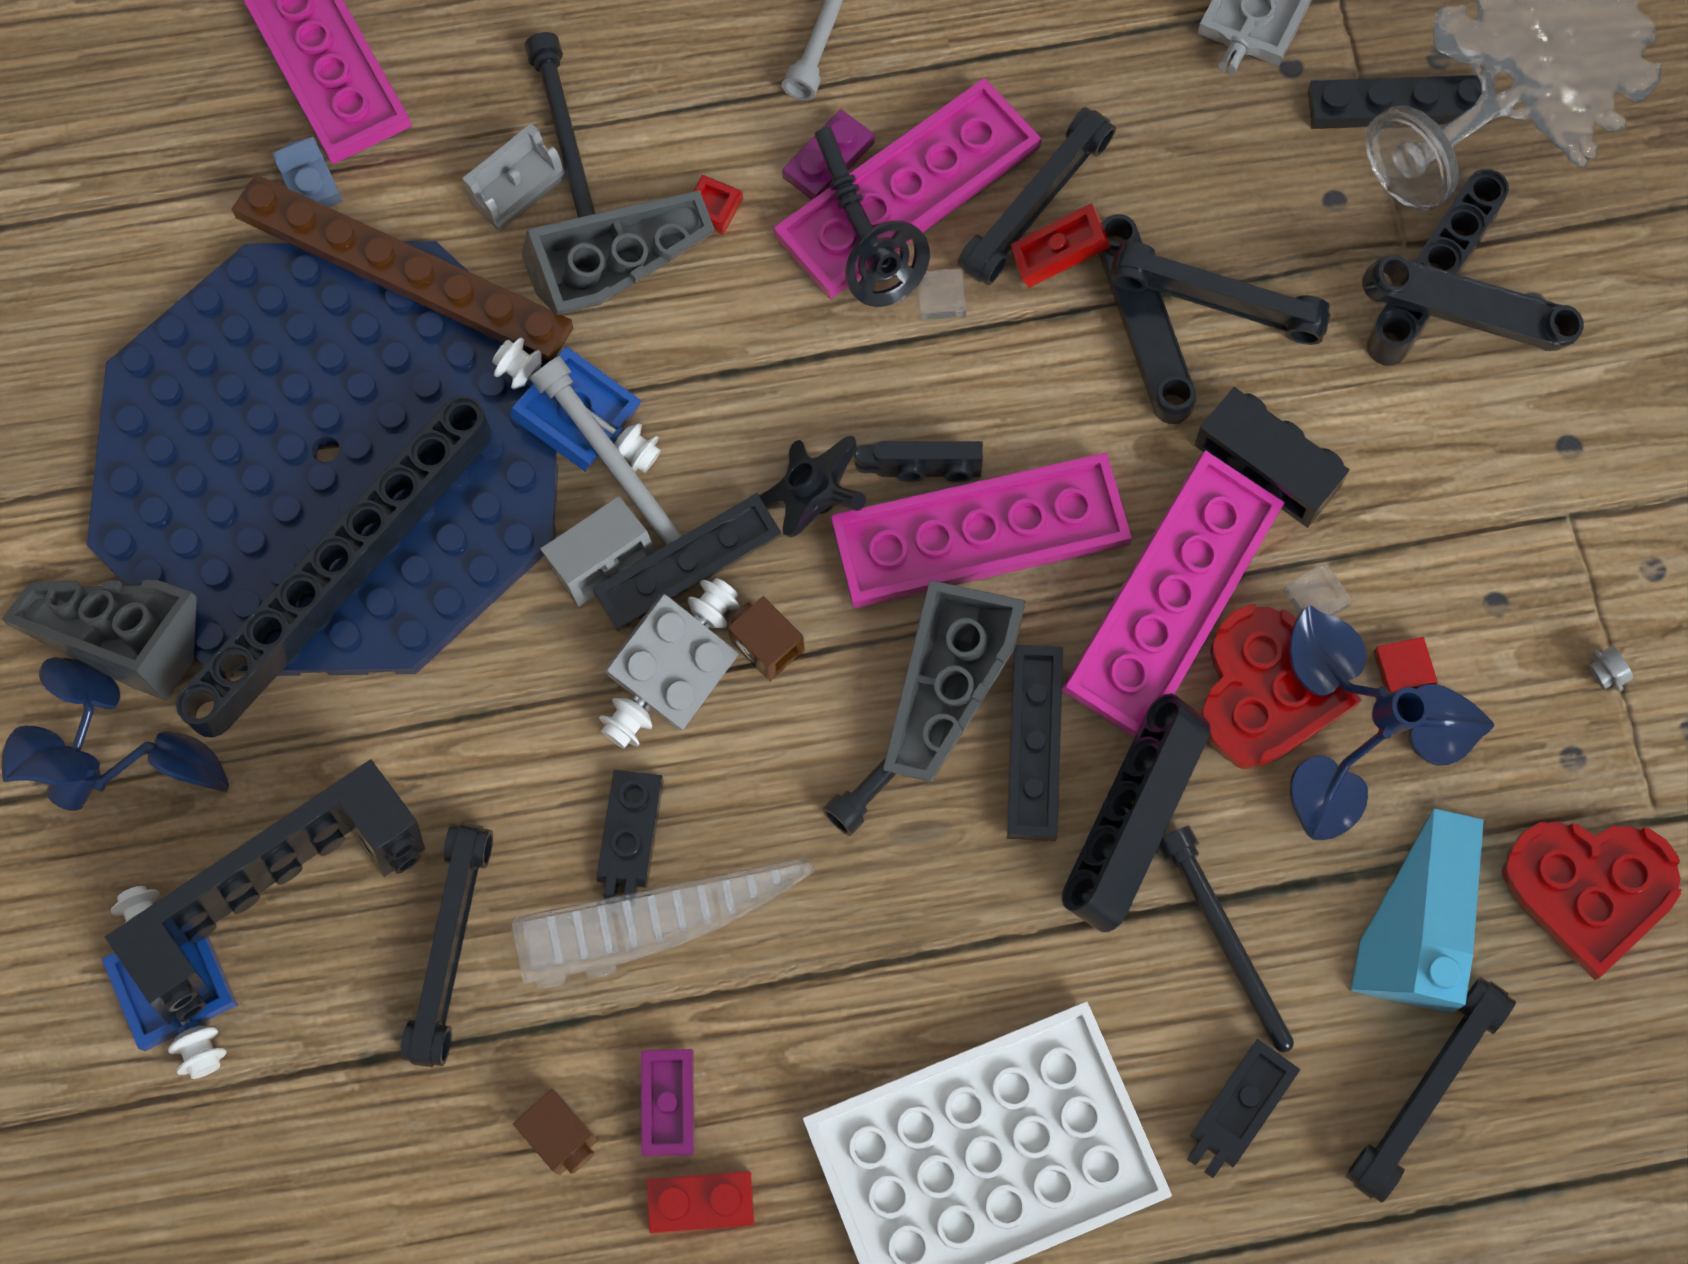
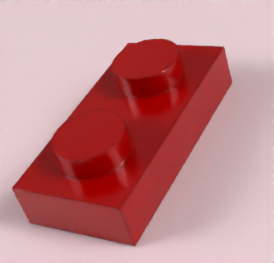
(1060, 245)
(700, 1202)

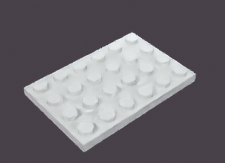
(990, 1151)

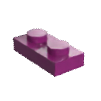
(808, 168)
(667, 1103)

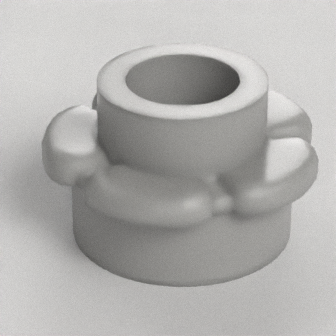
(1610, 669)

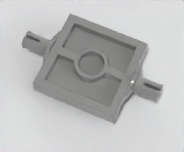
(1253, 28)

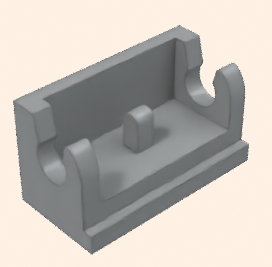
(514, 178)
(597, 549)

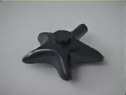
(813, 486)

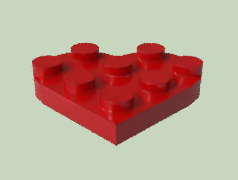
(1258, 703)
(1593, 889)

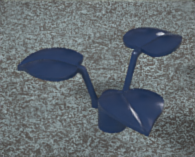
(1440, 722)
(42, 757)

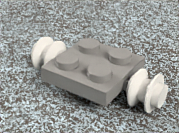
(670, 662)

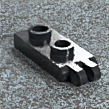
(920, 459)
(629, 831)
(1242, 1107)

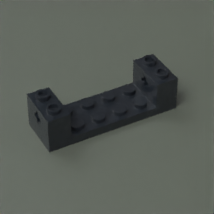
(153, 939)

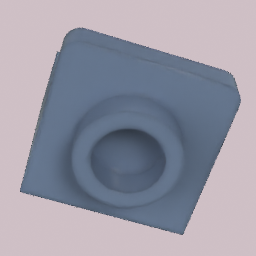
(307, 172)

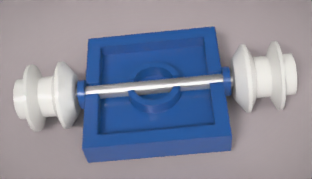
(602, 396)
(146, 1023)

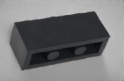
(1272, 455)

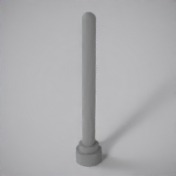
(803, 77)
(555, 381)

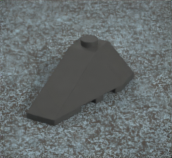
(603, 253)
(126, 632)

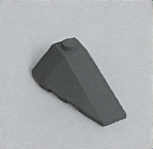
(953, 664)

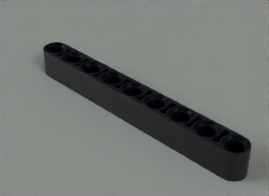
(329, 587)

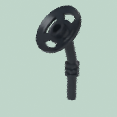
(876, 252)

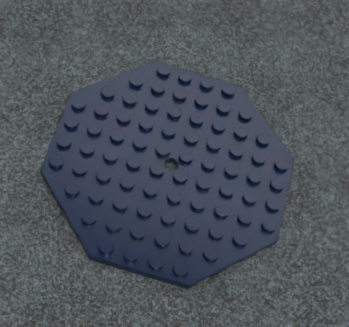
(218, 477)

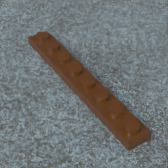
(401, 268)

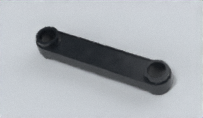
(987, 255)
(1138, 268)
(1472, 303)
(1150, 334)
(428, 1037)
(1377, 1169)

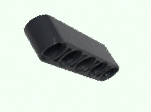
(1449, 251)
(1136, 813)

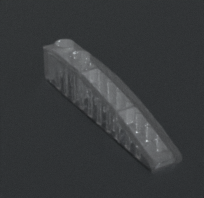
(642, 923)

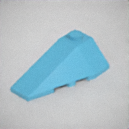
(1426, 923)

